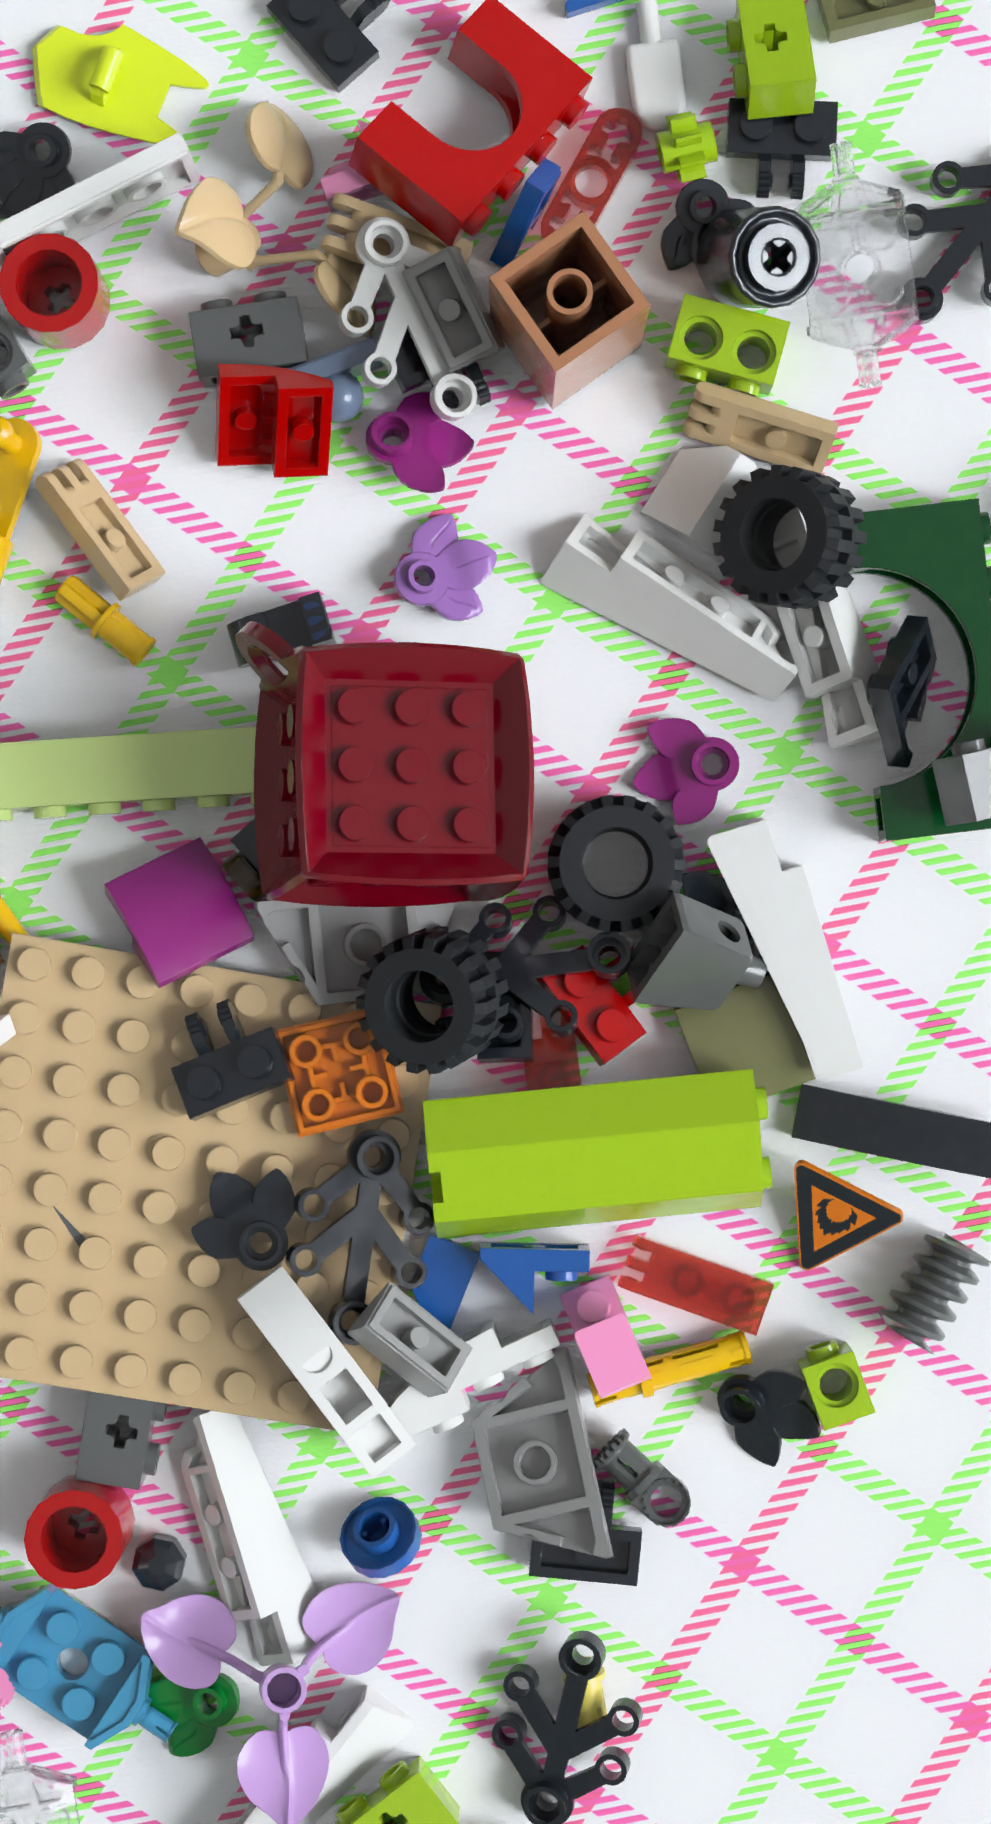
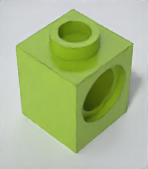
(839, 1407)

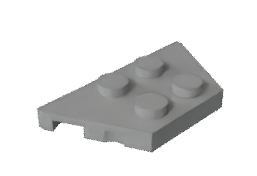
(334, 943)
(541, 1463)

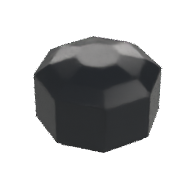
(159, 1562)

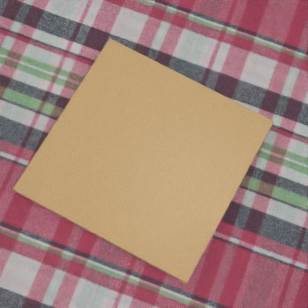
(109, 1144)

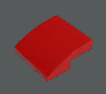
(273, 419)

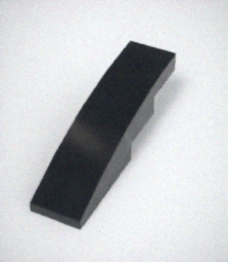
(894, 1130)

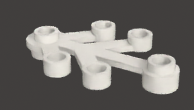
(401, 316)

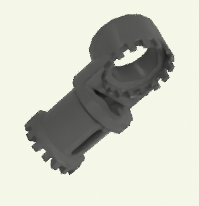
(645, 1479)

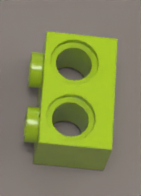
(729, 330)

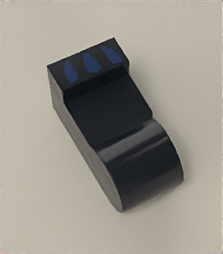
(298, 623)

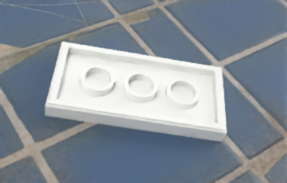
(106, 195)

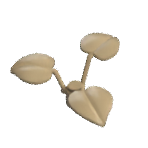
(229, 241)

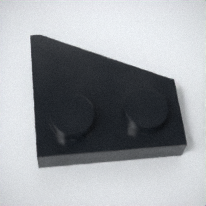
(901, 686)

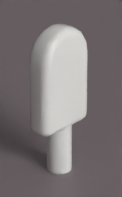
(654, 72)

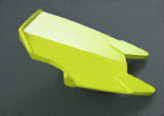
(109, 80)

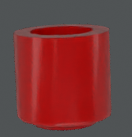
(48, 265)
(62, 1552)

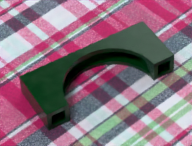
(944, 558)

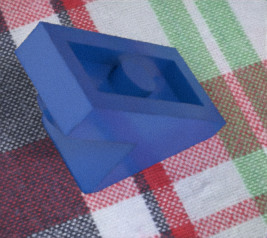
(517, 1262)

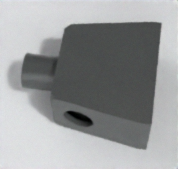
(692, 957)

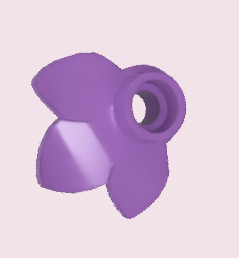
(452, 566)

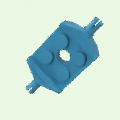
(93, 1702)

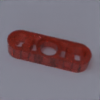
(596, 141)

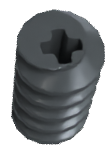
(933, 1289)

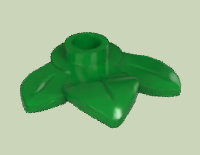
(195, 1717)

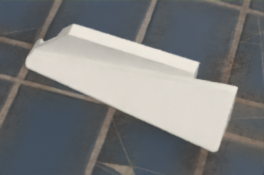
(670, 605)
(828, 649)
(791, 942)
(248, 1539)
(353, 1747)

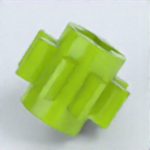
(686, 147)

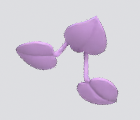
(287, 1767)

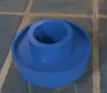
(380, 1537)

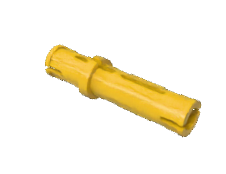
(684, 1365)

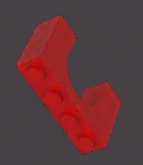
(454, 186)

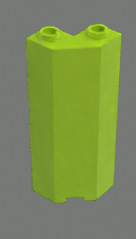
(596, 1153)

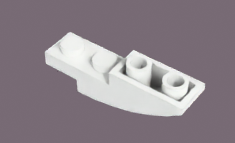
(481, 1369)
(326, 1371)

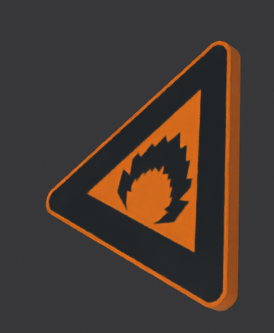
(835, 1215)

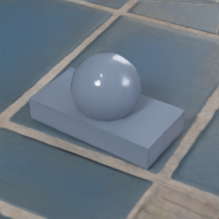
(343, 369)

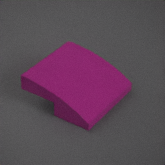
(179, 912)

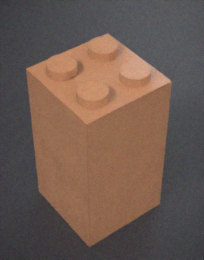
(568, 309)

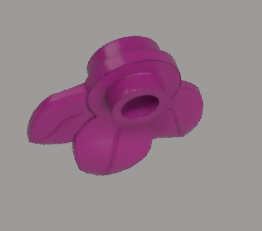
(425, 446)
(678, 770)

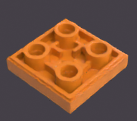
(337, 1075)

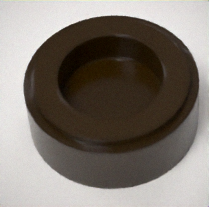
(244, 875)

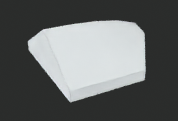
(692, 492)

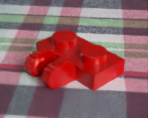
(604, 1016)

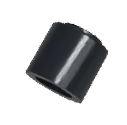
(734, 257)

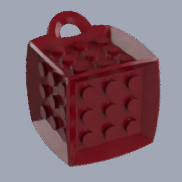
(390, 772)

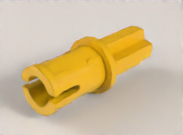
(104, 620)

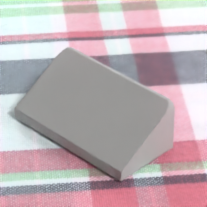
(453, 309)
(410, 1341)

